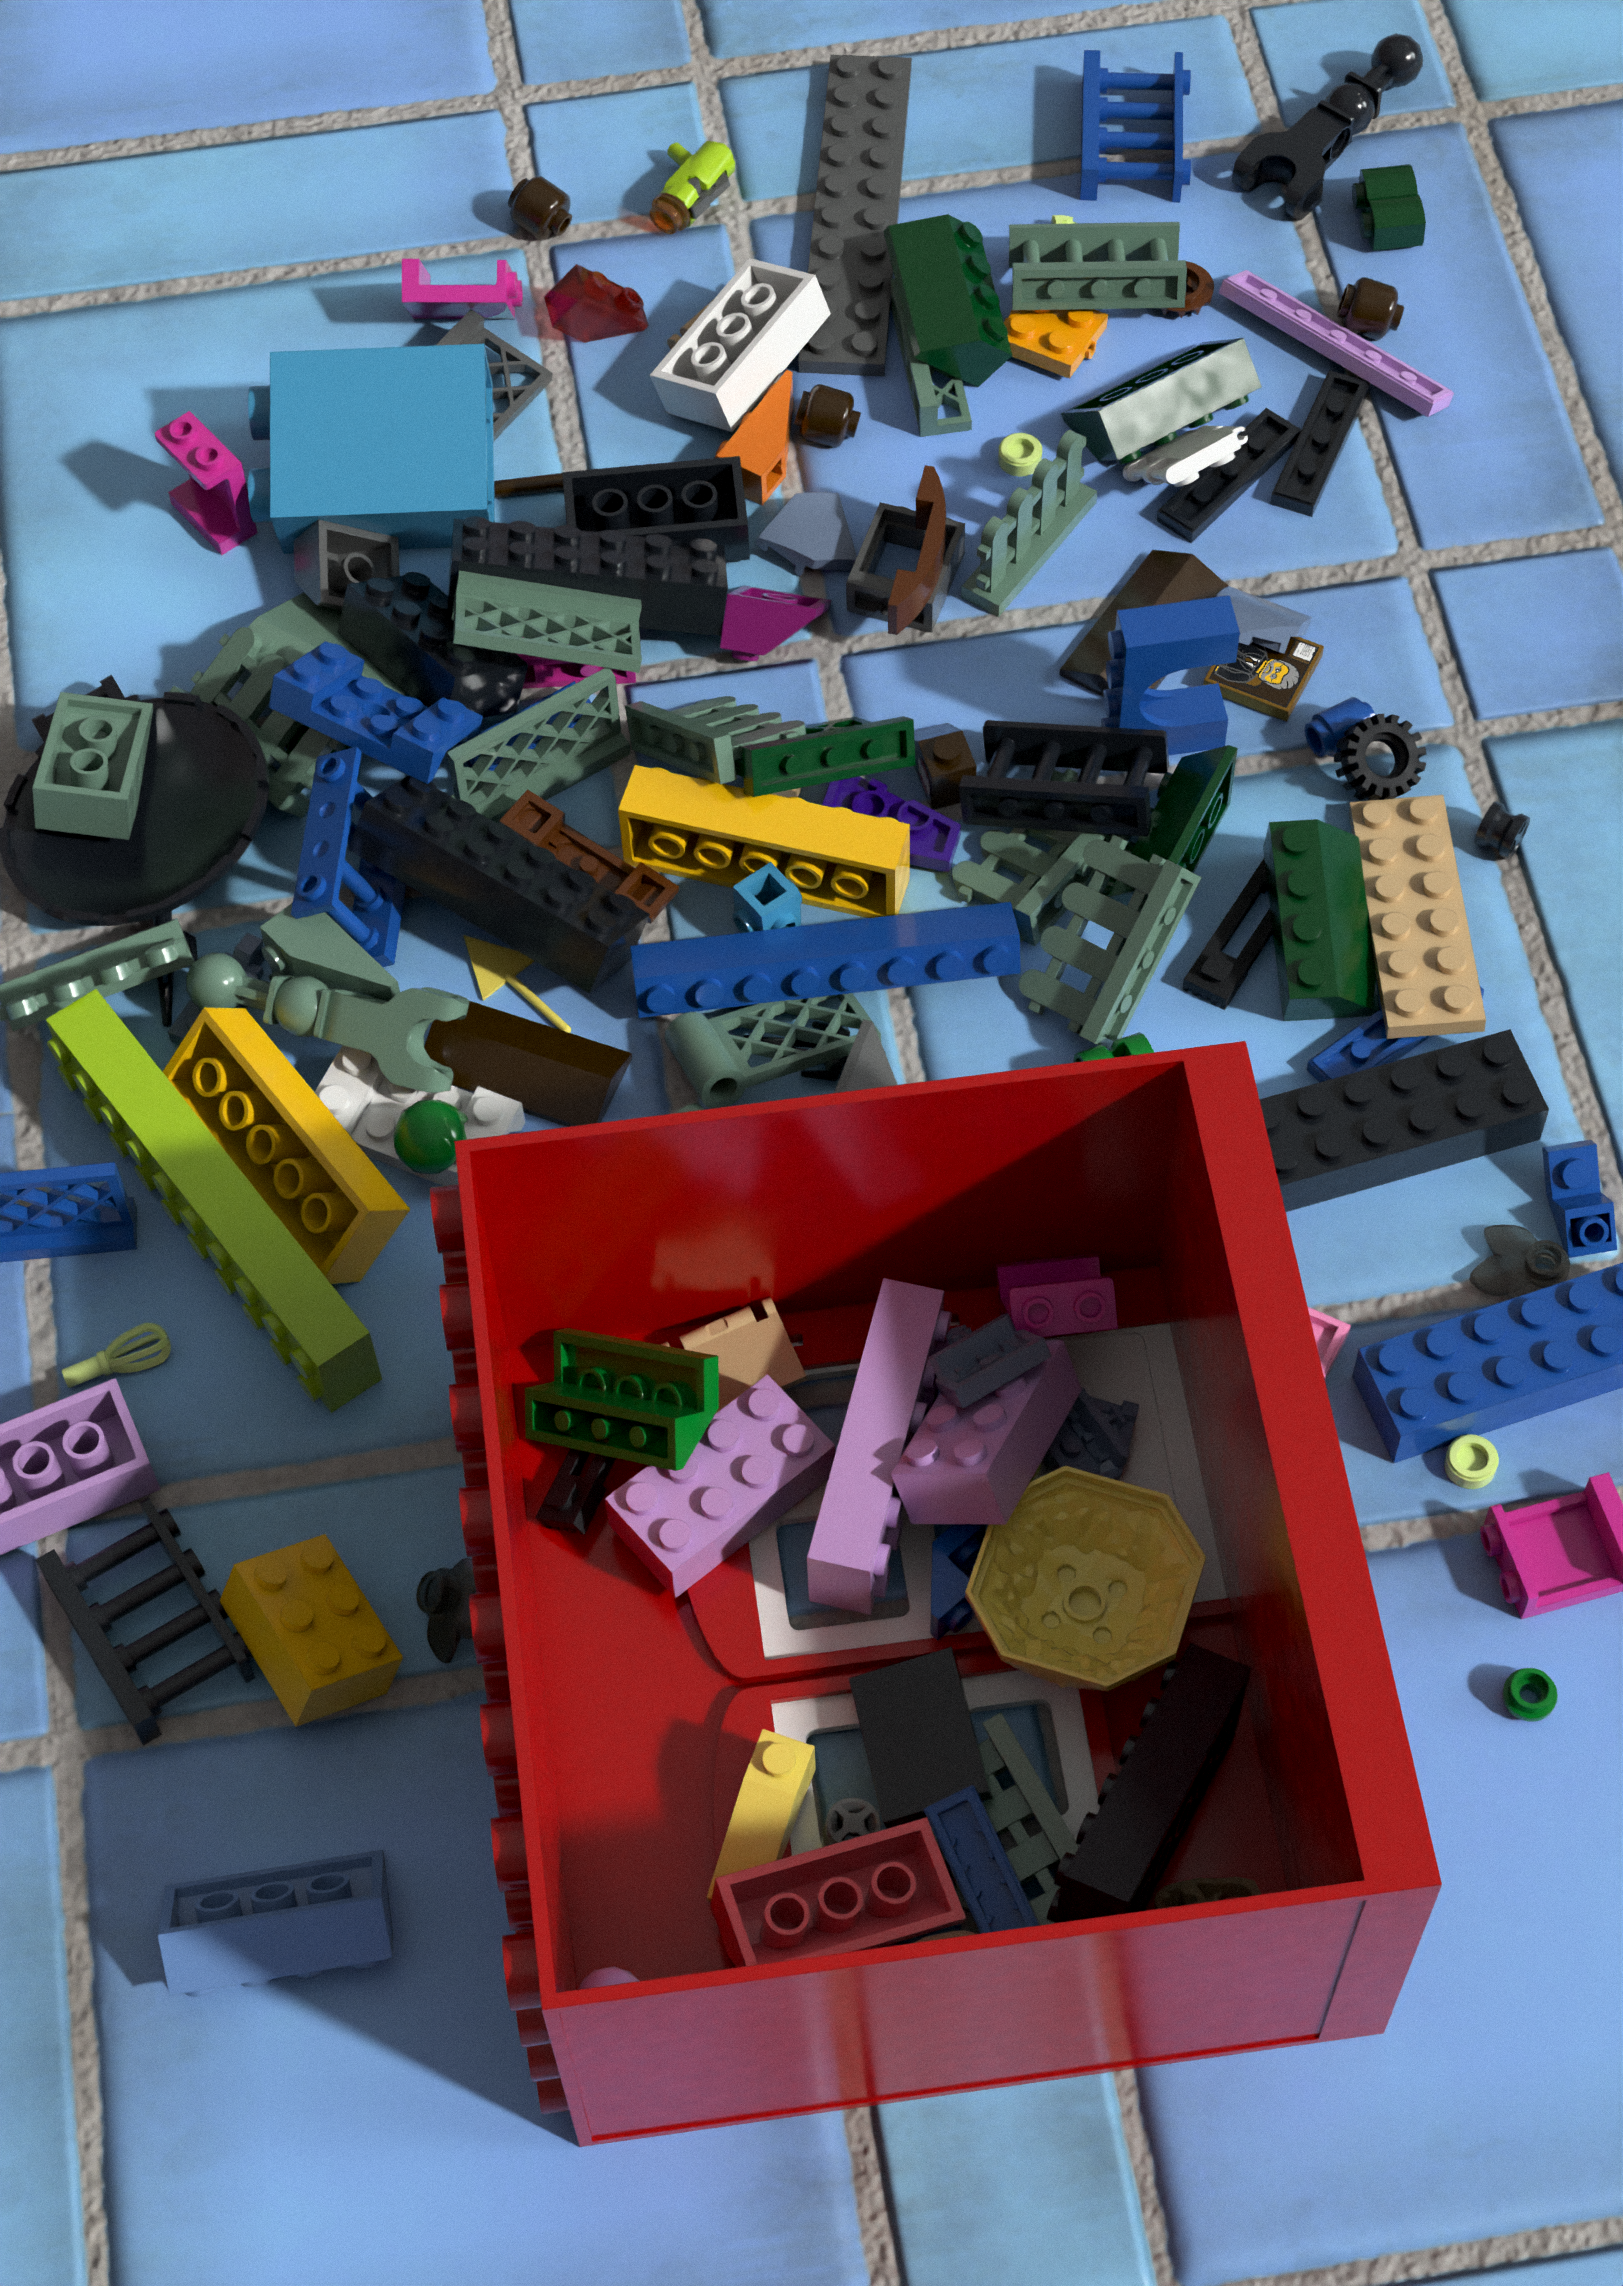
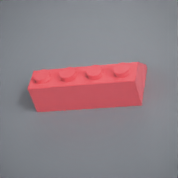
(838, 1898)

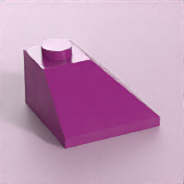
(764, 619)

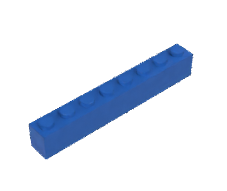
(825, 959)

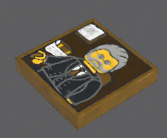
(1268, 678)

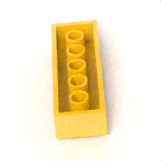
(723, 836)
(286, 1142)

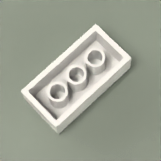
(740, 344)

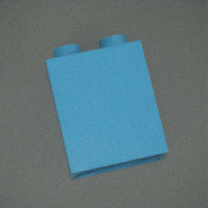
(375, 441)

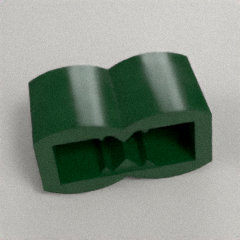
(1389, 207)

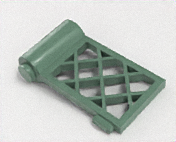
(718, 1061)

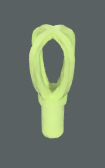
(108, 1362)

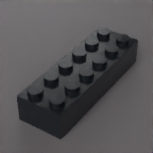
(676, 580)
(499, 882)
(1402, 1119)
(1156, 1792)

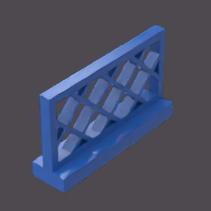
(61, 1227)

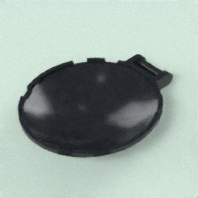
(192, 821)

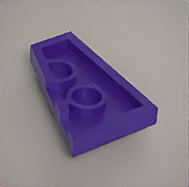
(931, 833)

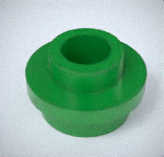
(1534, 1681)

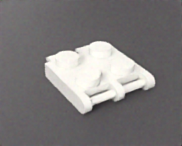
(1186, 455)

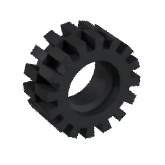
(1402, 746)

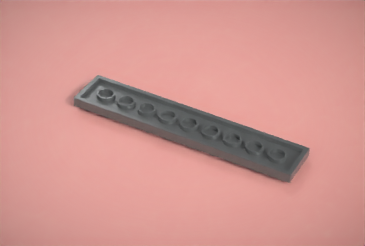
(853, 206)

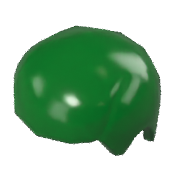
(427, 1135)

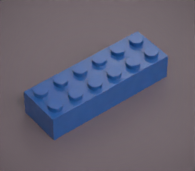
(1495, 1364)

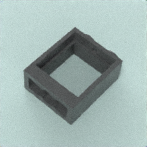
(870, 593)

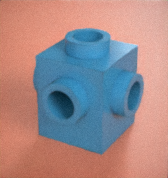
(766, 901)

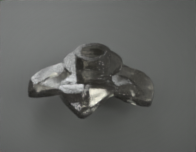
(1513, 1263)
(446, 1601)

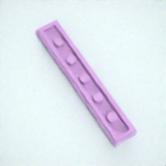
(1337, 343)

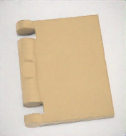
(747, 1351)

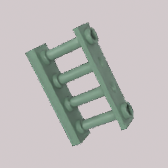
(1096, 266)

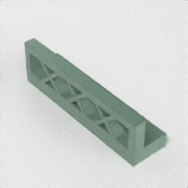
(925, 395)

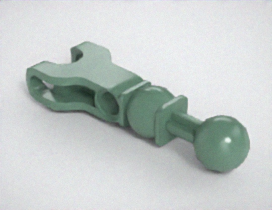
(308, 1008)

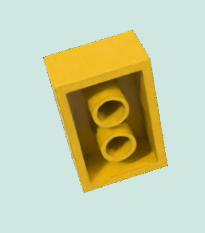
(310, 1629)

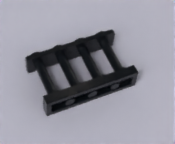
(1061, 804)
(119, 1661)

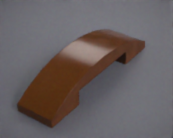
(914, 589)
(546, 828)

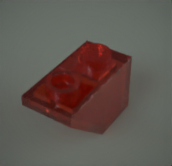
(593, 307)

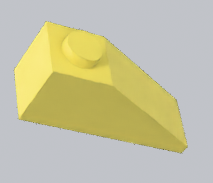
(766, 1804)

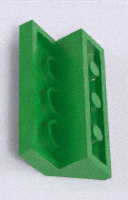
(624, 1399)

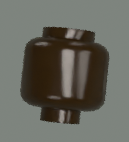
(540, 208)
(1370, 308)
(827, 416)

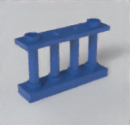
(1098, 140)
(323, 866)

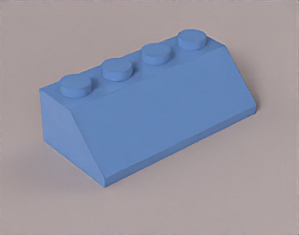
(275, 1923)

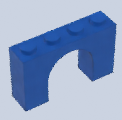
(1162, 641)

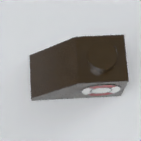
(941, 761)

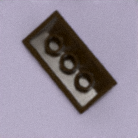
(1159, 580)
(538, 1065)

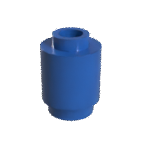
(1331, 724)

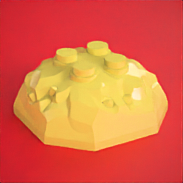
(1087, 1581)

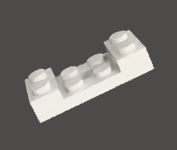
(371, 1106)

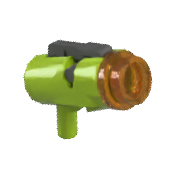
(692, 186)

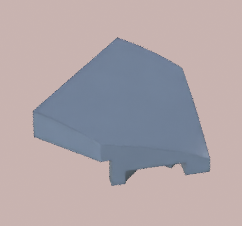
(811, 533)
(1265, 621)
(985, 1359)
(1094, 1437)

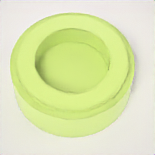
(1019, 454)
(1471, 1461)

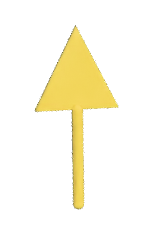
(499, 965)

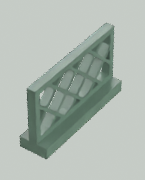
(504, 610)
(556, 762)

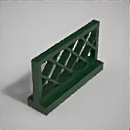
(827, 754)

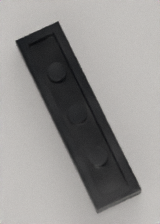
(1320, 443)
(1219, 487)

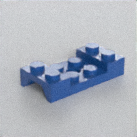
(335, 699)

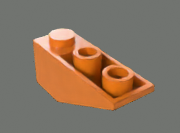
(764, 441)

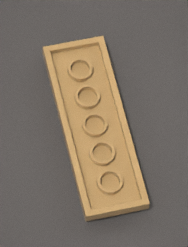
(1417, 918)

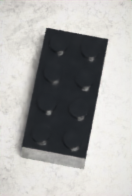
(665, 499)
(409, 637)

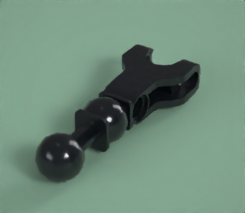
(1320, 137)

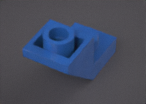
(1574, 1195)
(952, 1550)

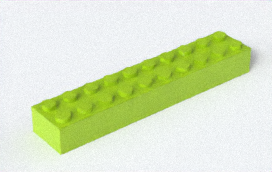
(214, 1202)

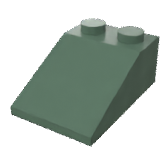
(92, 766)
(324, 951)

